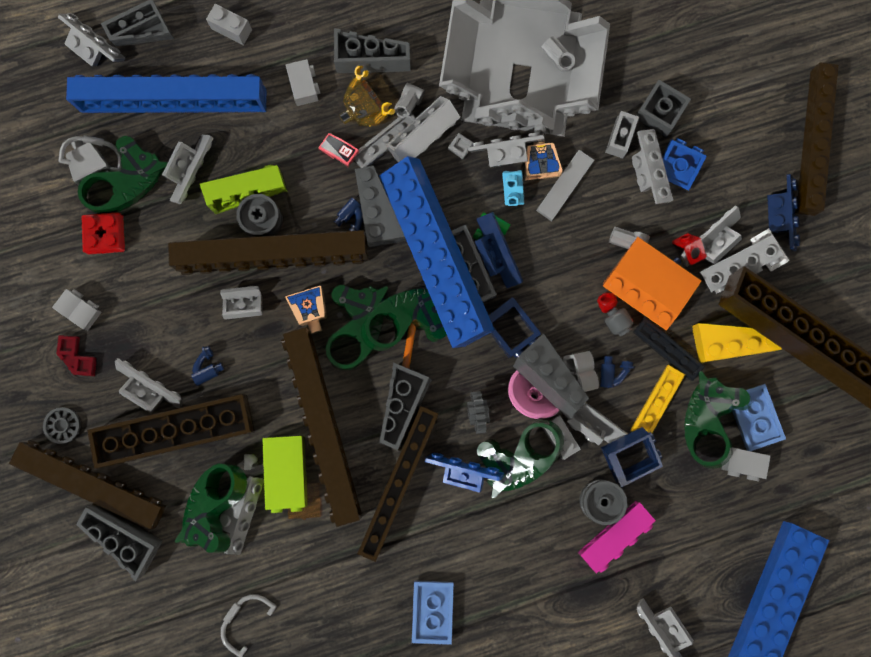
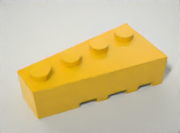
(727, 342)

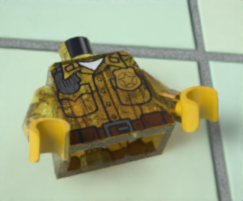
(363, 103)

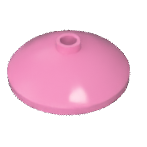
(520, 395)

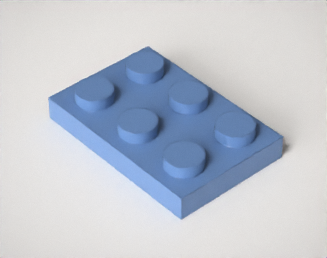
(760, 422)
(432, 612)

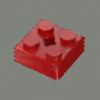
(111, 241)

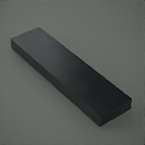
(668, 349)

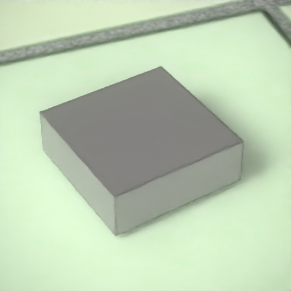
(460, 146)

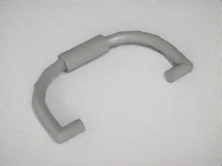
(95, 141)
(231, 614)

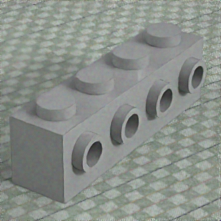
(424, 130)
(753, 258)

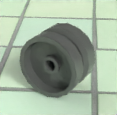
(252, 208)
(614, 498)

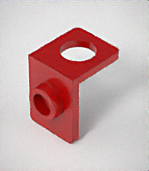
(690, 242)

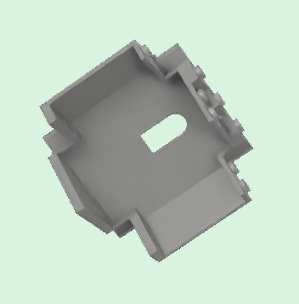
(498, 33)

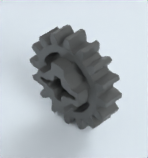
(478, 412)

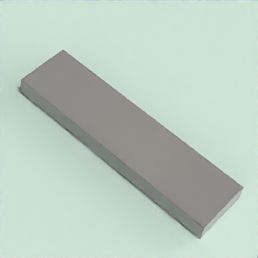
(376, 146)
(565, 185)

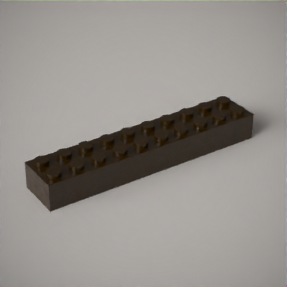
(268, 252)
(799, 333)
(322, 426)

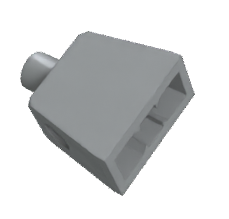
(85, 161)

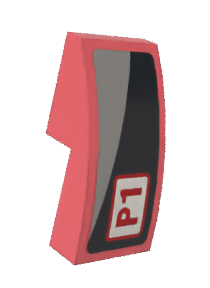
(338, 149)

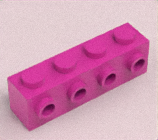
(616, 537)

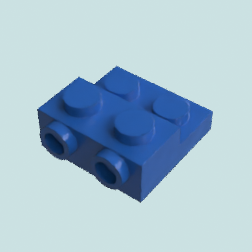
(682, 163)

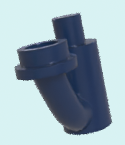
(345, 214)
(608, 371)
(203, 375)

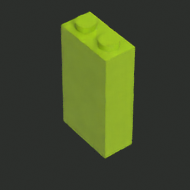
(284, 473)

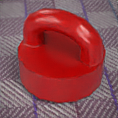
(607, 302)

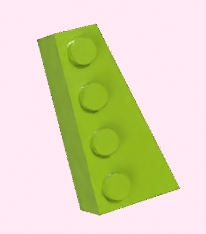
(230, 191)

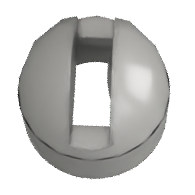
(250, 461)

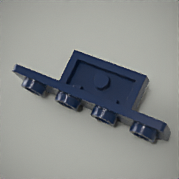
(782, 212)
(496, 251)

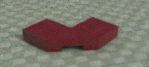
(68, 352)

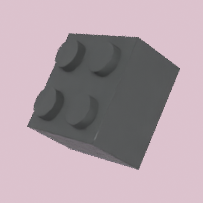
(662, 108)

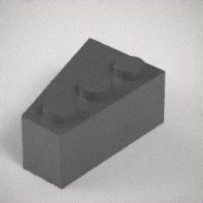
(137, 25)

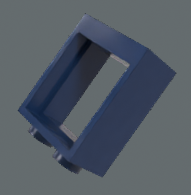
(499, 313)
(638, 470)

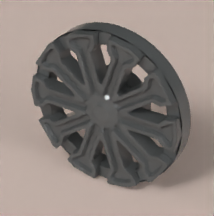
(61, 425)

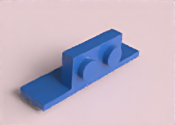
(463, 474)

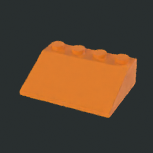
(652, 283)

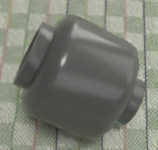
(619, 321)

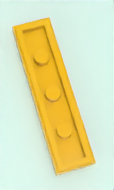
(658, 399)

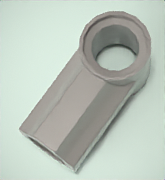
(556, 52)
(409, 99)
(625, 238)

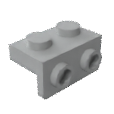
(241, 302)

